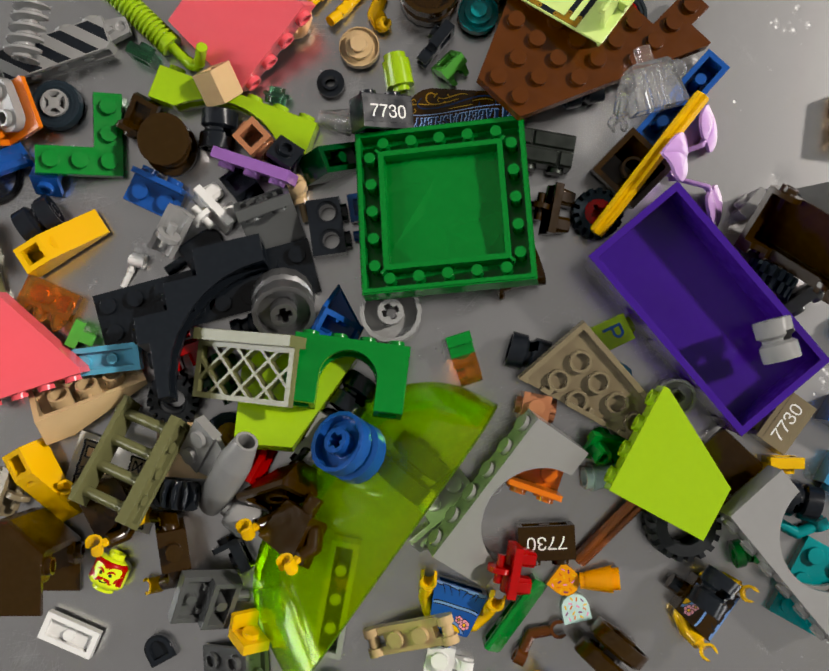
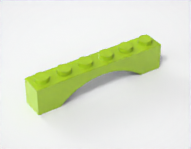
(179, 92)

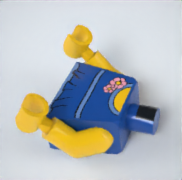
(466, 602)

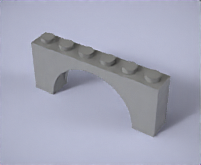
(528, 446)
(757, 519)

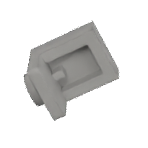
(747, 204)

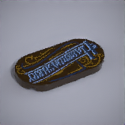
(445, 106)

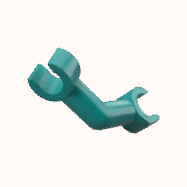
(806, 529)

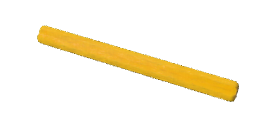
(648, 164)

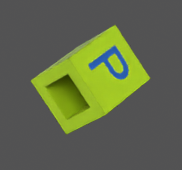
(615, 331)

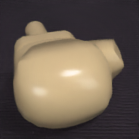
(299, 196)

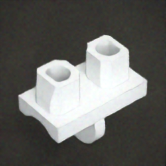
(209, 212)

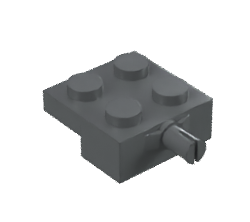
(207, 598)

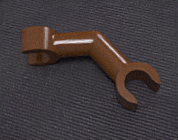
(521, 651)

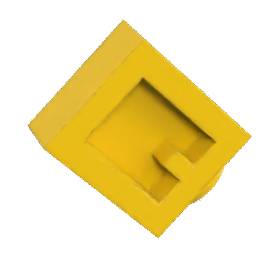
(784, 462)
(246, 633)

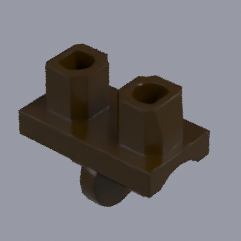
(548, 209)

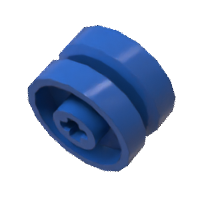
(348, 447)

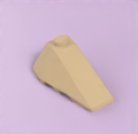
(76, 405)

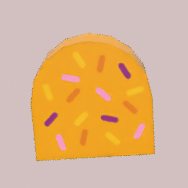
(563, 580)

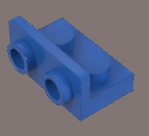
(153, 192)

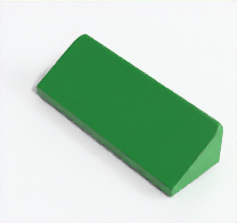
(513, 616)

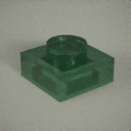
(143, 54)

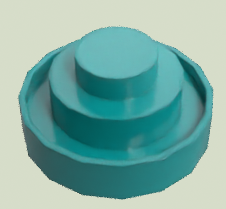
(477, 16)

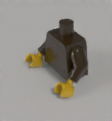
(101, 518)
(290, 531)
(171, 546)

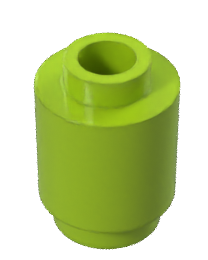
(397, 72)

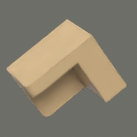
(218, 84)

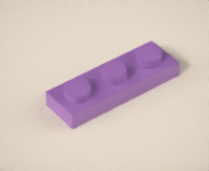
(253, 168)

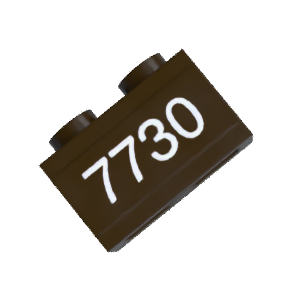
(549, 540)

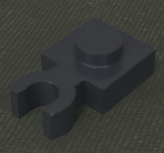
(438, 38)

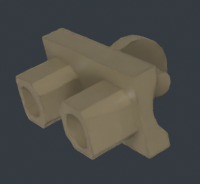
(10, 494)

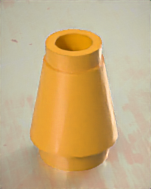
(600, 579)

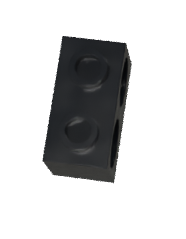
(322, 229)

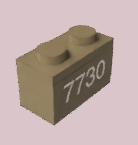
(783, 424)

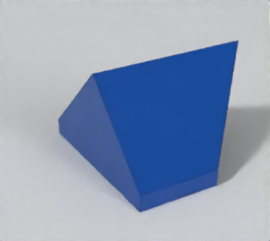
(337, 317)

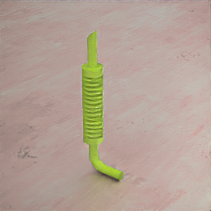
(159, 33)

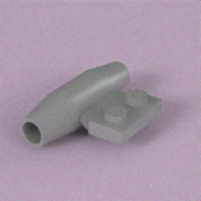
(223, 466)

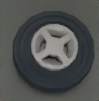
(48, 99)

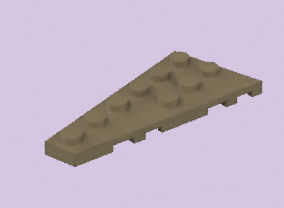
(588, 380)

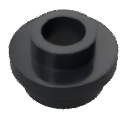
(334, 90)

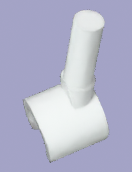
(135, 260)

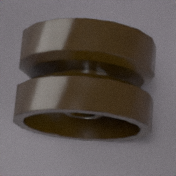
(429, 12)
(613, 650)

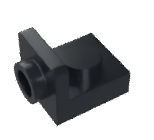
(285, 154)
(241, 186)
(240, 553)

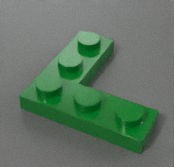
(102, 159)

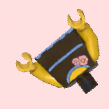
(692, 621)

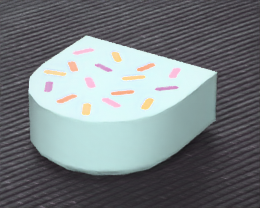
(575, 609)

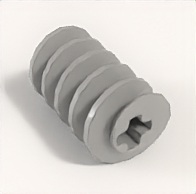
(25, 29)

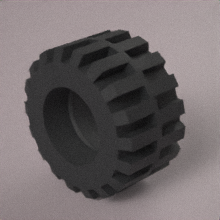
(682, 548)

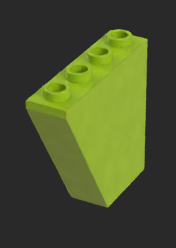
(282, 426)
(668, 468)

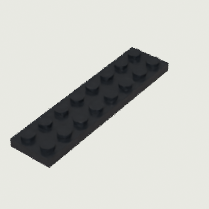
(120, 306)

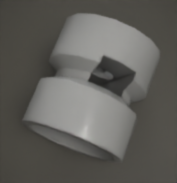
(777, 340)
(682, 391)

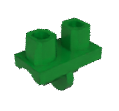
(603, 446)

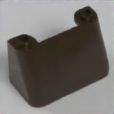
(791, 236)

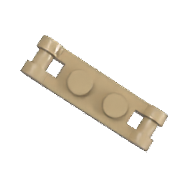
(411, 634)

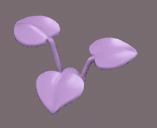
(676, 155)

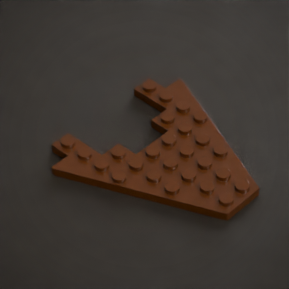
(544, 63)

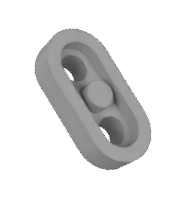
(11, 111)

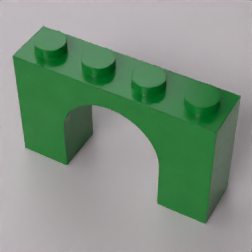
(386, 361)

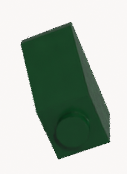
(328, 163)

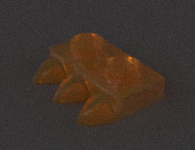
(48, 300)

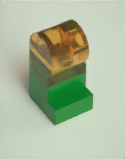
(464, 358)

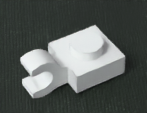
(444, 659)

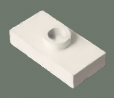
(70, 634)

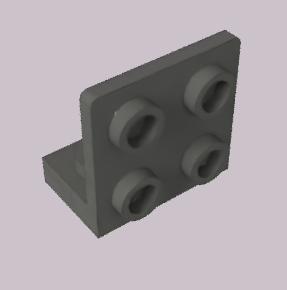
(270, 216)
(228, 658)

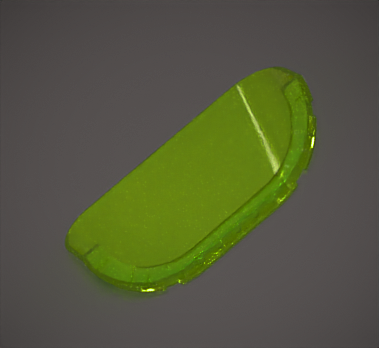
(367, 521)

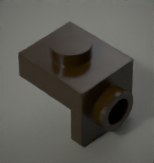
(137, 111)

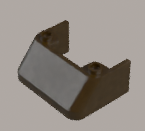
(36, 557)

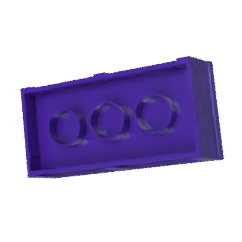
(698, 309)

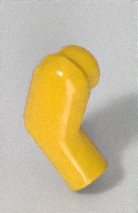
(377, 16)

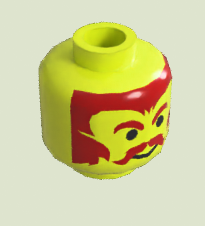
(110, 571)

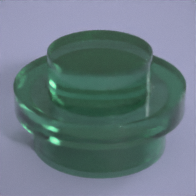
(276, 95)

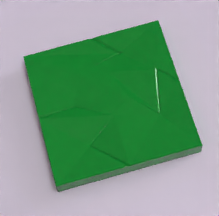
(444, 209)

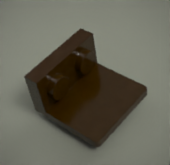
(732, 460)

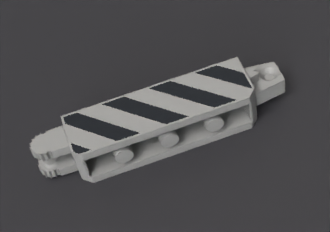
(69, 48)

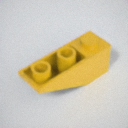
(60, 243)
(38, 474)

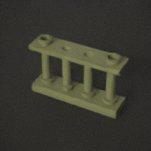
(154, 471)

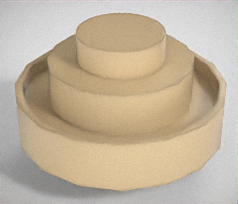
(359, 47)

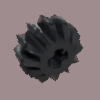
(178, 495)

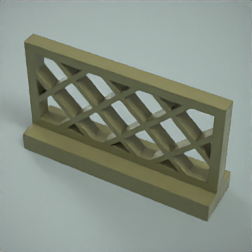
(247, 341)

